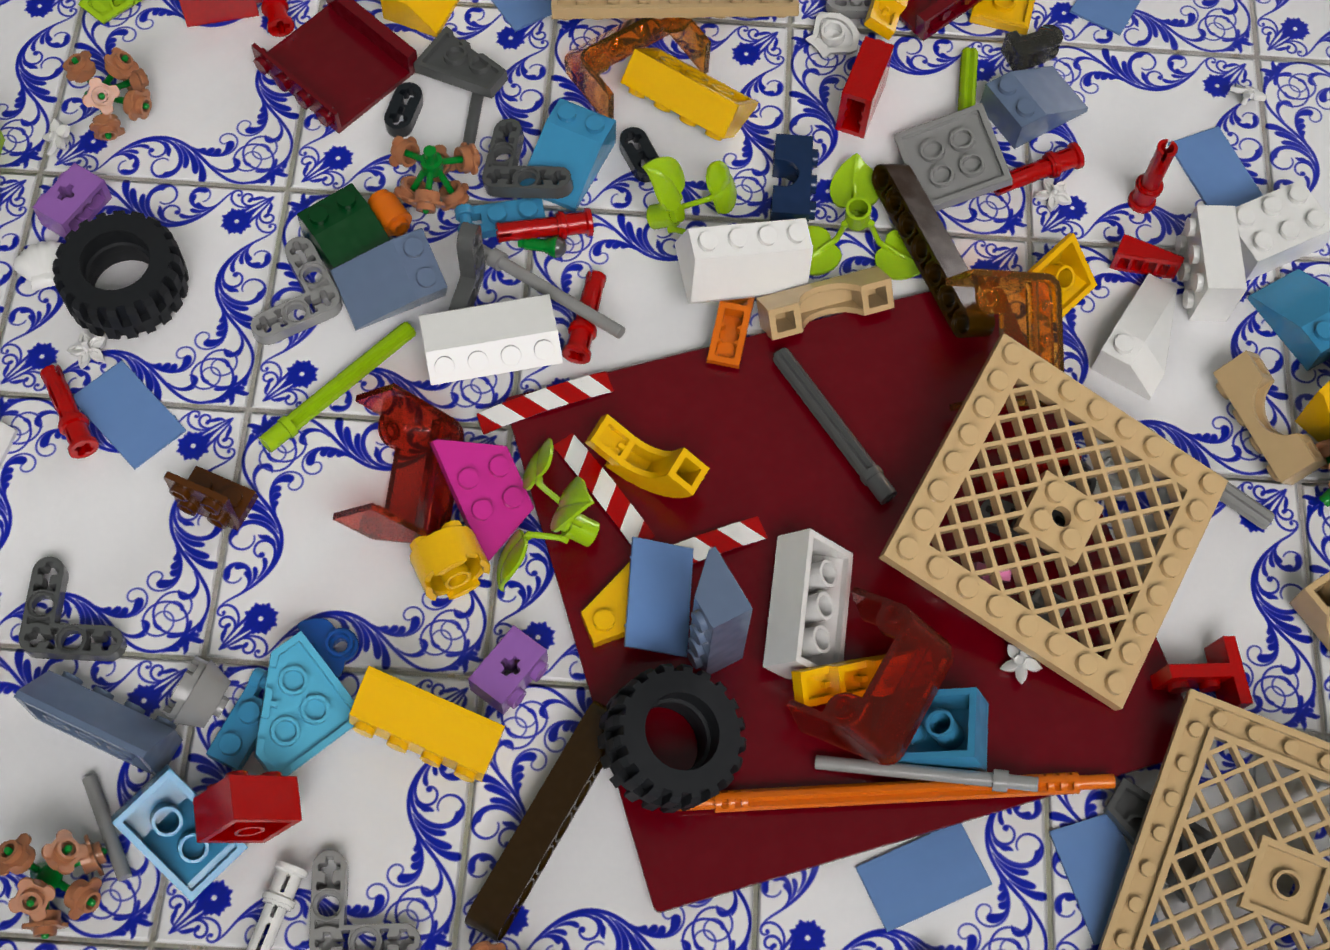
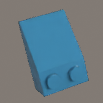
(576, 141)
(1299, 314)
(952, 732)
(162, 827)

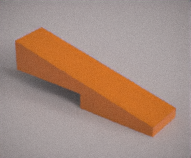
(730, 332)

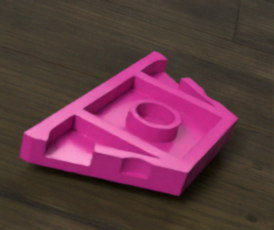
(484, 489)

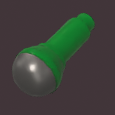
(552, 246)

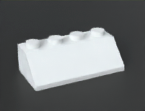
(744, 259)
(490, 339)
(807, 603)

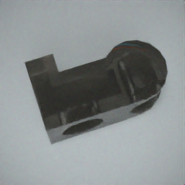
(1033, 48)

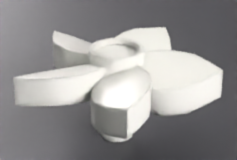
(1248, 93)
(57, 136)
(1054, 194)
(88, 349)
(1020, 663)

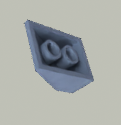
(1030, 103)
(389, 279)

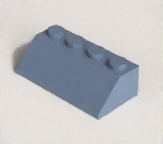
(718, 617)
(101, 720)

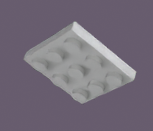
(955, 157)

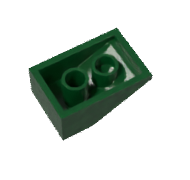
(342, 227)

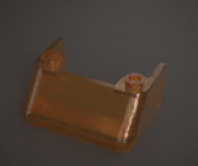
(598, 54)
(1027, 311)

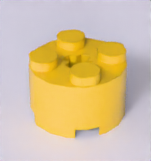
(448, 561)

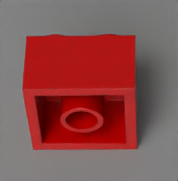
(247, 808)

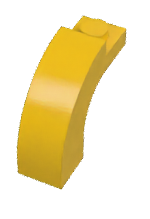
(654, 470)

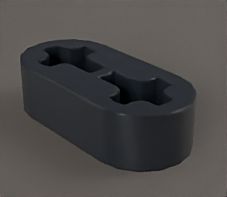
(397, 108)
(632, 156)

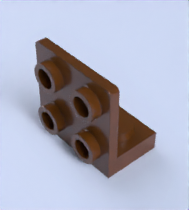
(212, 496)

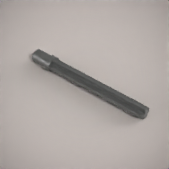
(870, 473)

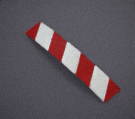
(544, 400)
(603, 488)
(726, 538)

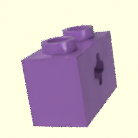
(71, 200)
(512, 652)

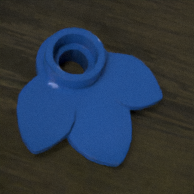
(325, 638)

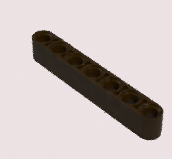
(930, 248)
(540, 830)

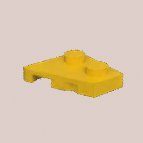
(606, 613)

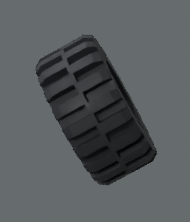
(111, 241)
(706, 711)

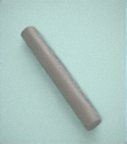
(106, 827)

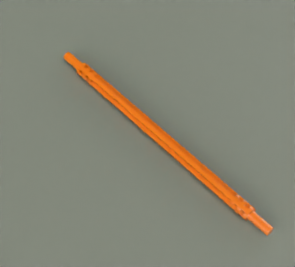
(892, 792)

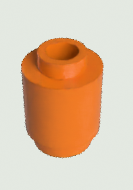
(390, 212)

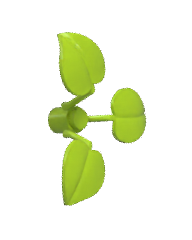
(668, 184)
(854, 191)
(565, 519)

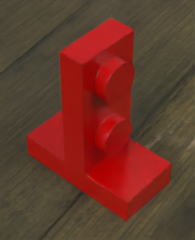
(1221, 674)

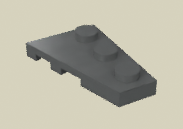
(460, 66)
(1127, 811)

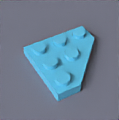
(301, 707)

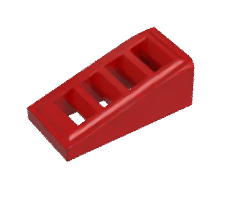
(1144, 258)

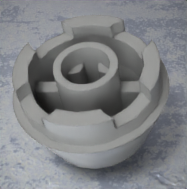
(199, 695)

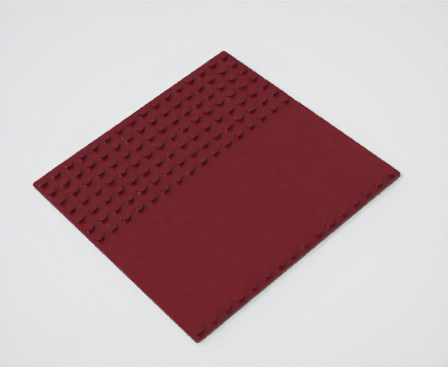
(775, 461)

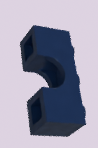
(794, 161)

